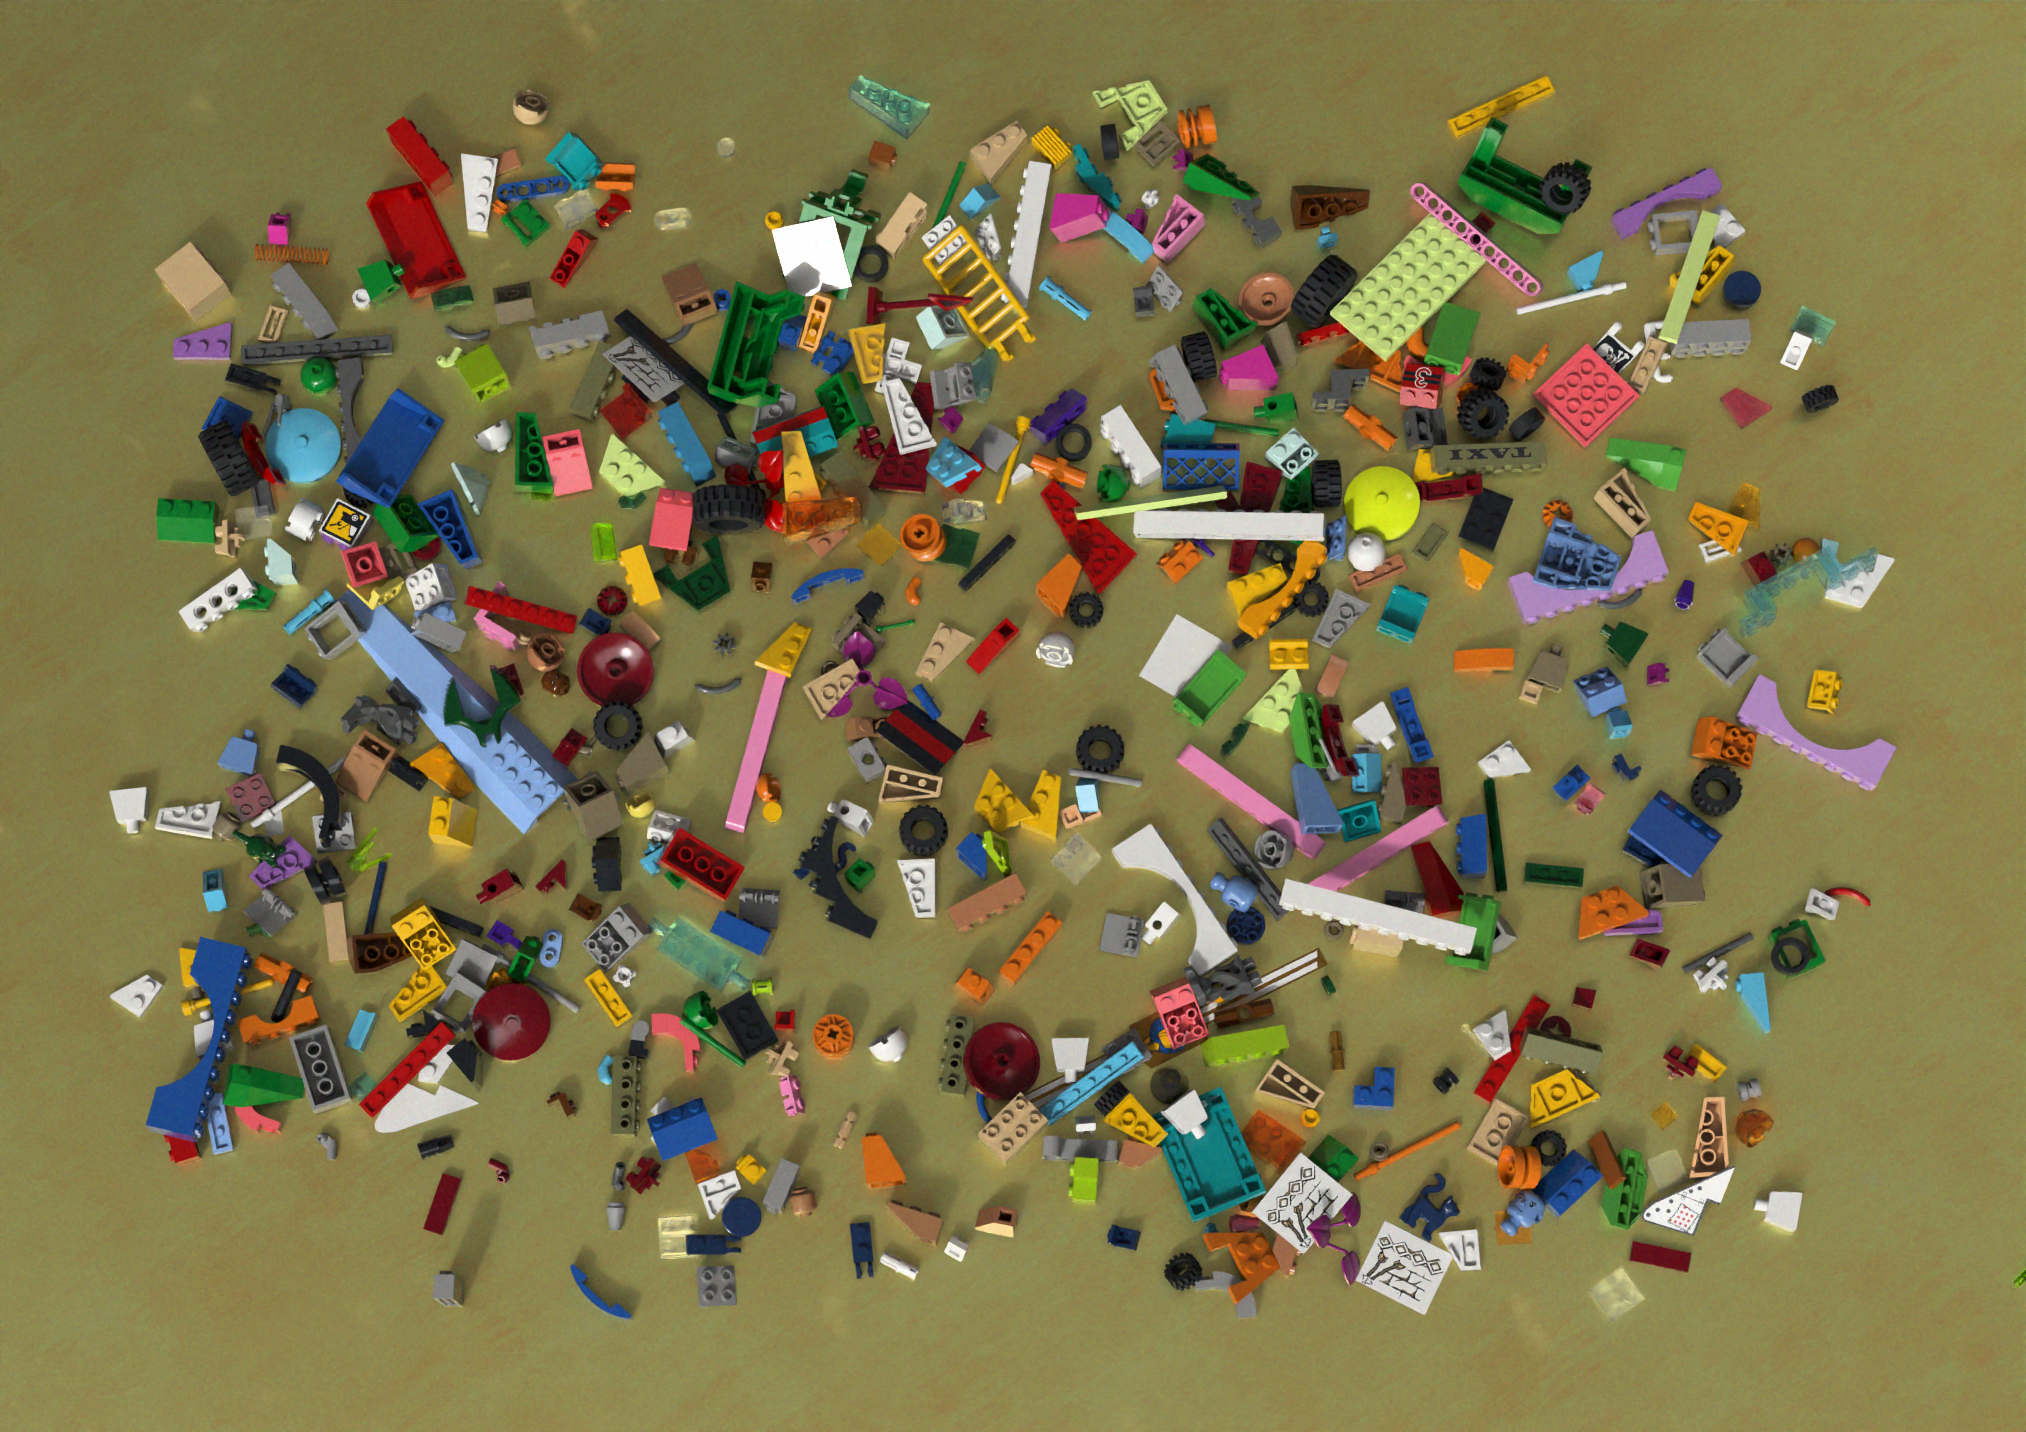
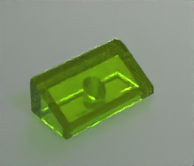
(603, 542)

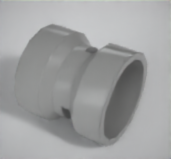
(1748, 1089)

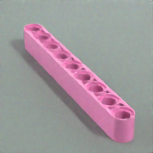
(1486, 241)
(756, 751)
(1249, 800)
(1382, 850)

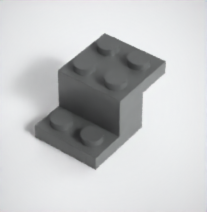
(1339, 392)

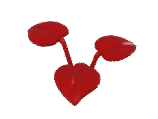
(772, 466)

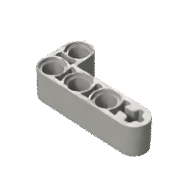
(1068, 1149)

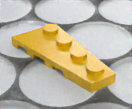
(797, 469)

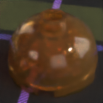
(1752, 1125)

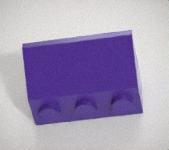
(1057, 415)

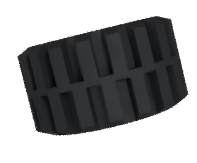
(1559, 199)
(1199, 356)
(1472, 406)
(1326, 483)
(631, 715)
(1100, 734)
(1712, 805)
(923, 814)

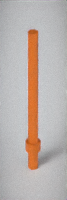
(1374, 1168)

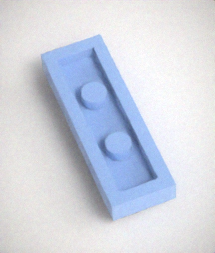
(219, 1125)

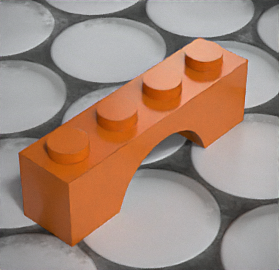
(1031, 946)
(303, 1013)

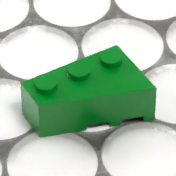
(1222, 319)

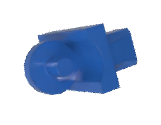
(1571, 783)

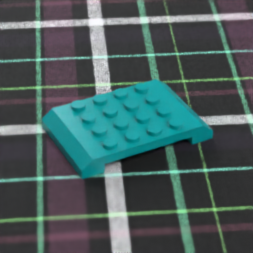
(1215, 1168)

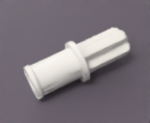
(899, 1265)

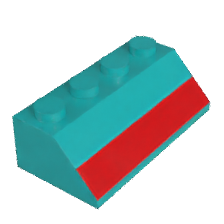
(814, 428)

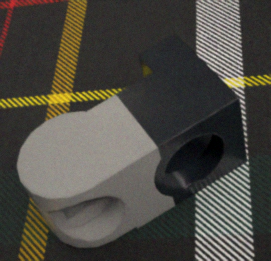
(638, 1039)

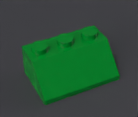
(844, 404)
(186, 520)
(405, 524)
(1333, 1158)

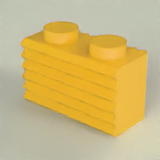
(1052, 146)

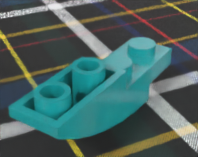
(1094, 183)

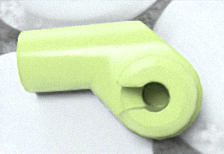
(447, 361)

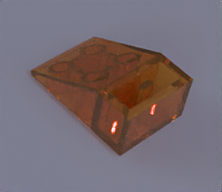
(1271, 1142)

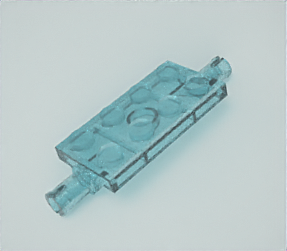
(699, 954)

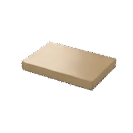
(1498, 1128)

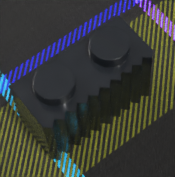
(870, 607)

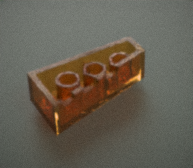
(819, 517)

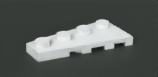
(906, 421)

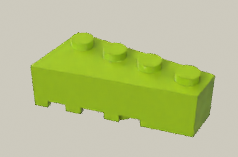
(1244, 1045)

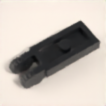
(251, 379)

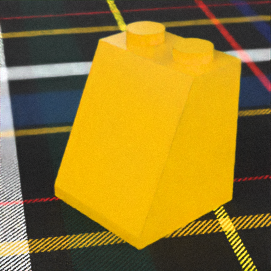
(452, 822)

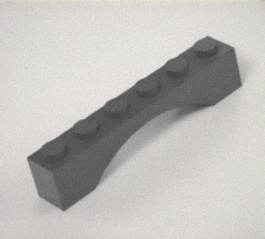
(351, 379)

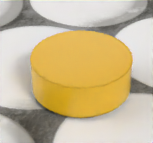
(772, 812)

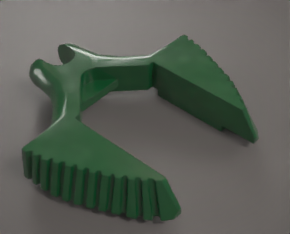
(507, 696)

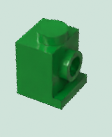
(859, 875)

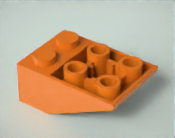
(1724, 743)

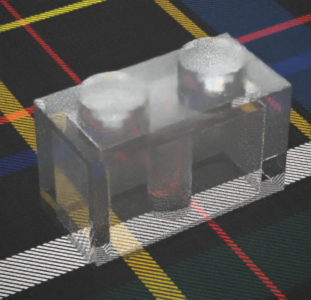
(576, 209)

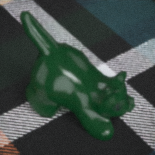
(261, 848)

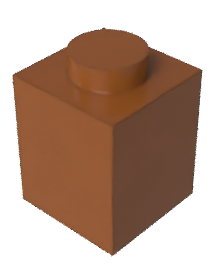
(882, 155)

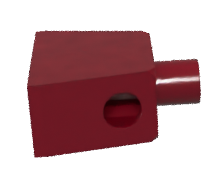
(1758, 568)
(507, 885)

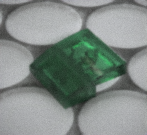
(959, 547)

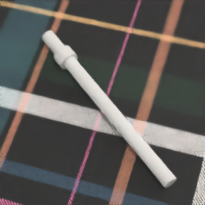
(1606, 289)
(268, 814)

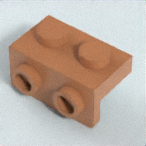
(823, 544)

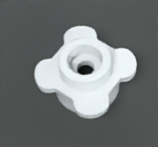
(1150, 198)
(620, 972)

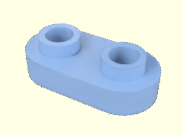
(551, 947)

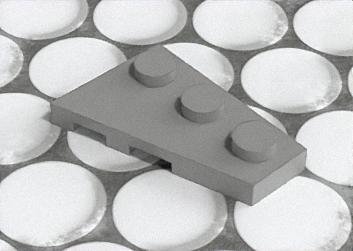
(1339, 617)

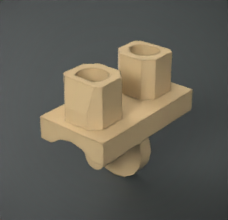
(230, 538)
(777, 1066)

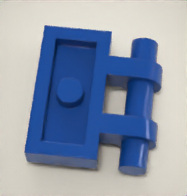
(837, 359)

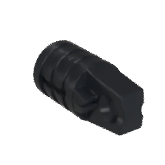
(435, 1146)

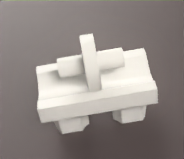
(1714, 978)

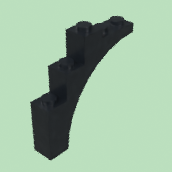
(820, 861)

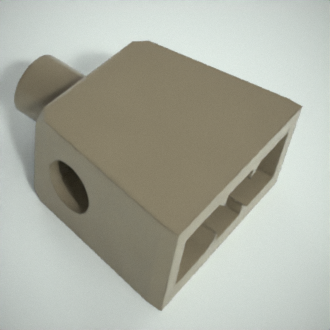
(1549, 669)

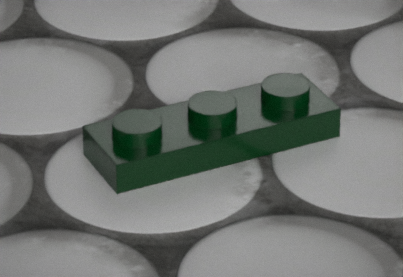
(1553, 875)

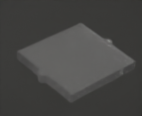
(254, 521)
(1667, 1171)

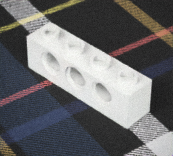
(192, 612)

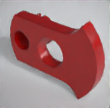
(605, 218)

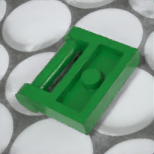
(530, 219)

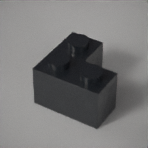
(608, 864)

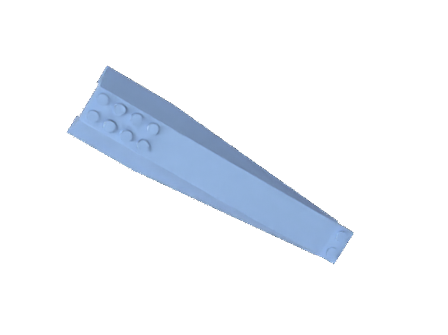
(515, 773)

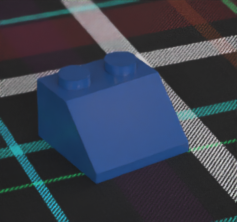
(973, 854)

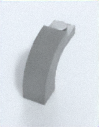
(1221, 1280)

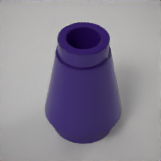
(1684, 597)

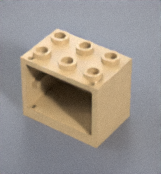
(193, 281)
(1374, 942)
(1013, 1128)

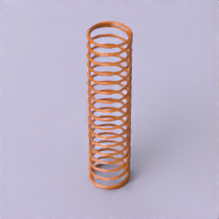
(288, 251)

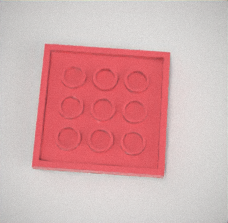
(1586, 395)

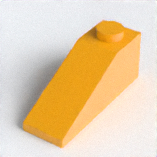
(817, 321)

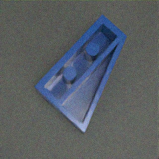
(742, 933)

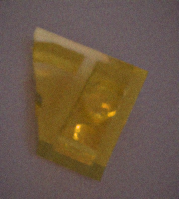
(1747, 505)

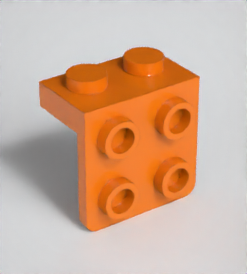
(1521, 370)

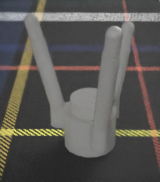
(280, 405)
(1332, 772)

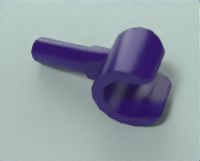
(1201, 544)

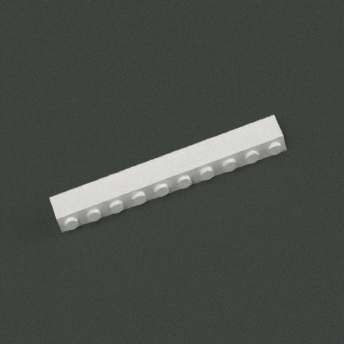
(1230, 525)
(1377, 916)

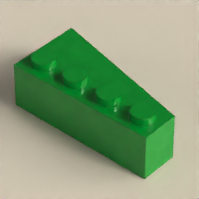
(530, 460)

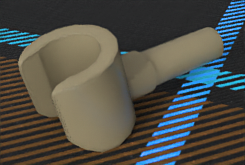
(587, 749)
(197, 993)

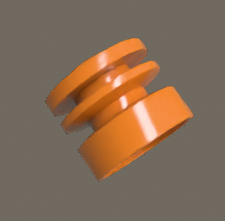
(1197, 126)
(844, 1039)

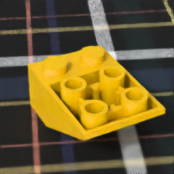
(422, 933)

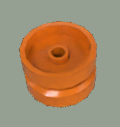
(923, 537)
(1519, 1167)

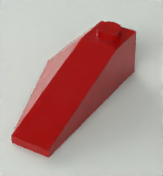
(1437, 882)

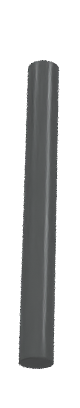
(1717, 953)

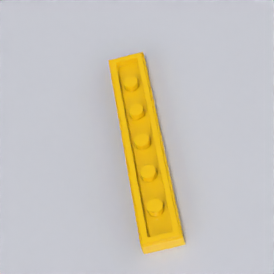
(1501, 106)

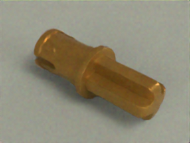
(1337, 1050)

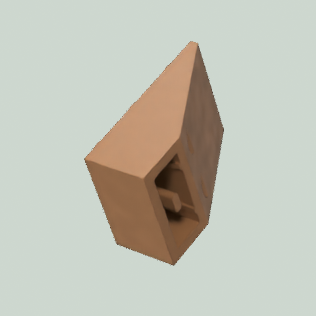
(689, 294)
(366, 765)
(921, 1225)

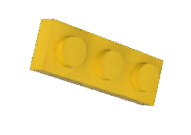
(608, 998)

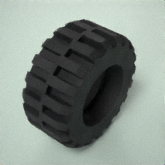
(1323, 290)
(228, 458)
(728, 509)

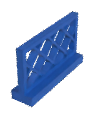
(1198, 451)

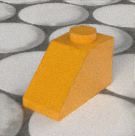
(1474, 569)

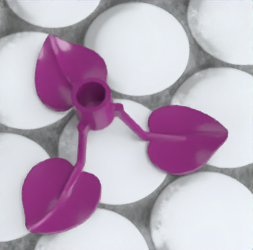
(889, 692)
(1321, 1234)

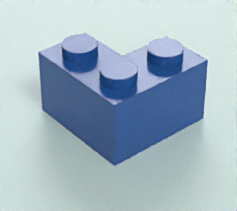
(1380, 1094)

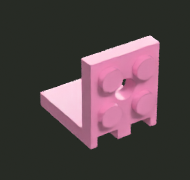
(491, 629)

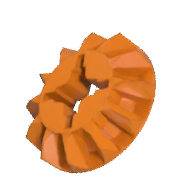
(1552, 506)

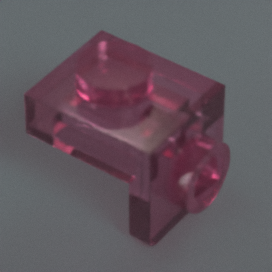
(1589, 799)

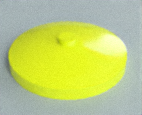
(1382, 502)

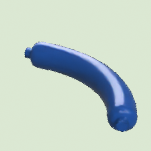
(982, 1108)

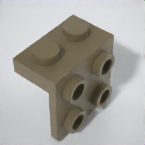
(854, 624)

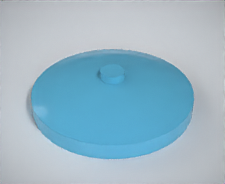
(303, 445)

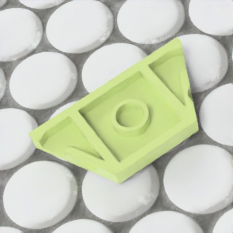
(626, 470)
(1276, 705)

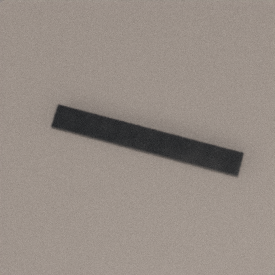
(672, 361)

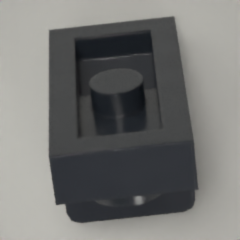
(419, 1030)

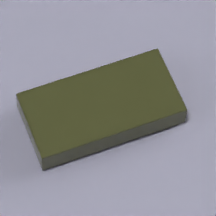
(1429, 543)

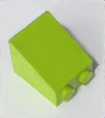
(482, 373)

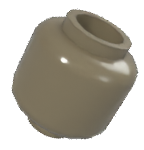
(225, 826)

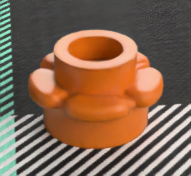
(499, 207)

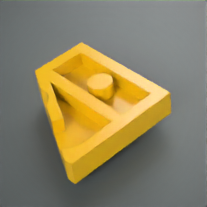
(1422, 469)

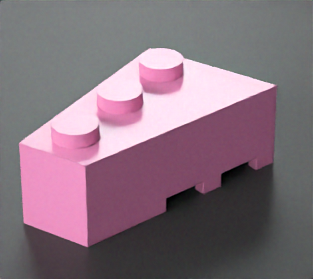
(1177, 229)

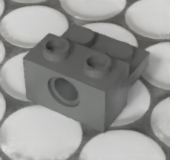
(1424, 428)

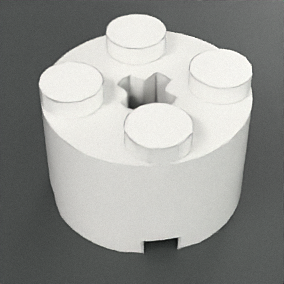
(305, 519)

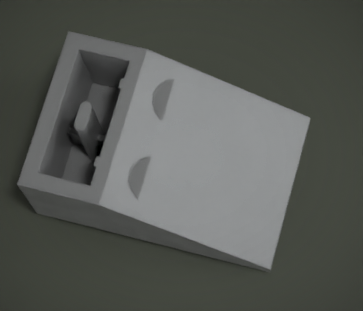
(617, 936)

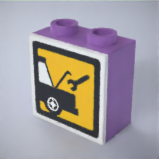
(345, 525)

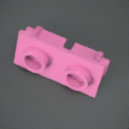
(791, 1086)

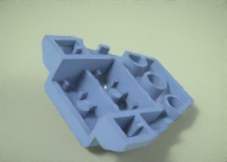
(1575, 560)

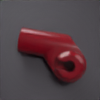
(501, 1169)

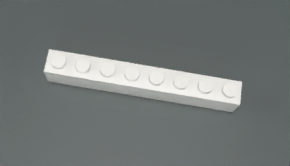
(1028, 231)

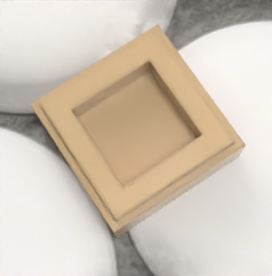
(1531, 692)

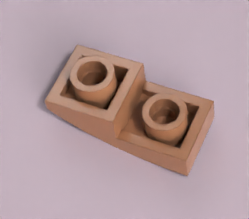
(1332, 676)

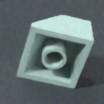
(942, 327)

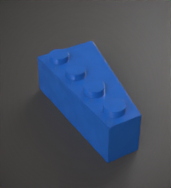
(452, 525)

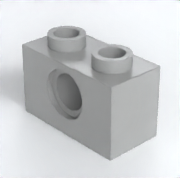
(868, 771)

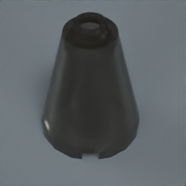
(1168, 1091)

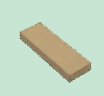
(1647, 364)
(336, 931)

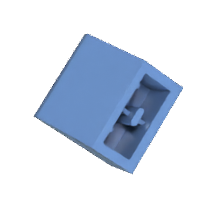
(1600, 691)

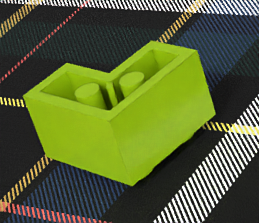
(1085, 1179)

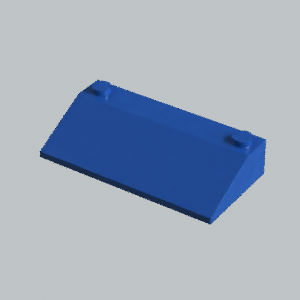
(390, 449)

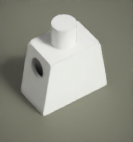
(1376, 726)
(672, 739)
(131, 807)
(852, 816)
(1165, 915)
(203, 1034)
(1070, 1056)
(1187, 1114)
(1781, 1209)

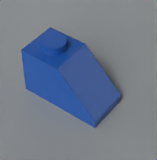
(792, 332)

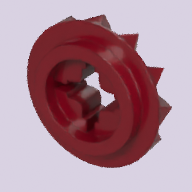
(426, 554)
(617, 607)
(1552, 1021)

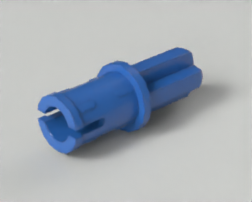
(927, 701)

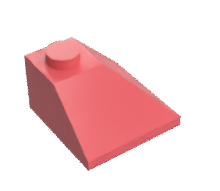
(364, 564)

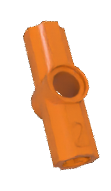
(1370, 427)
(1058, 470)
(280, 971)

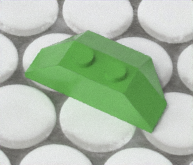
(1307, 729)
(1625, 1201)

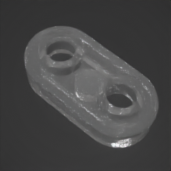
(673, 220)

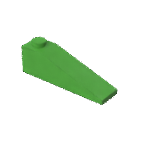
(1652, 461)

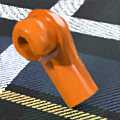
(911, 593)

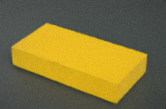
(1708, 1064)

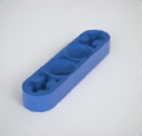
(533, 192)

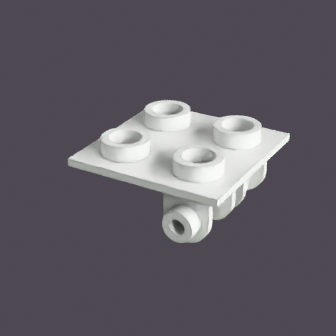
(938, 233)
(988, 238)

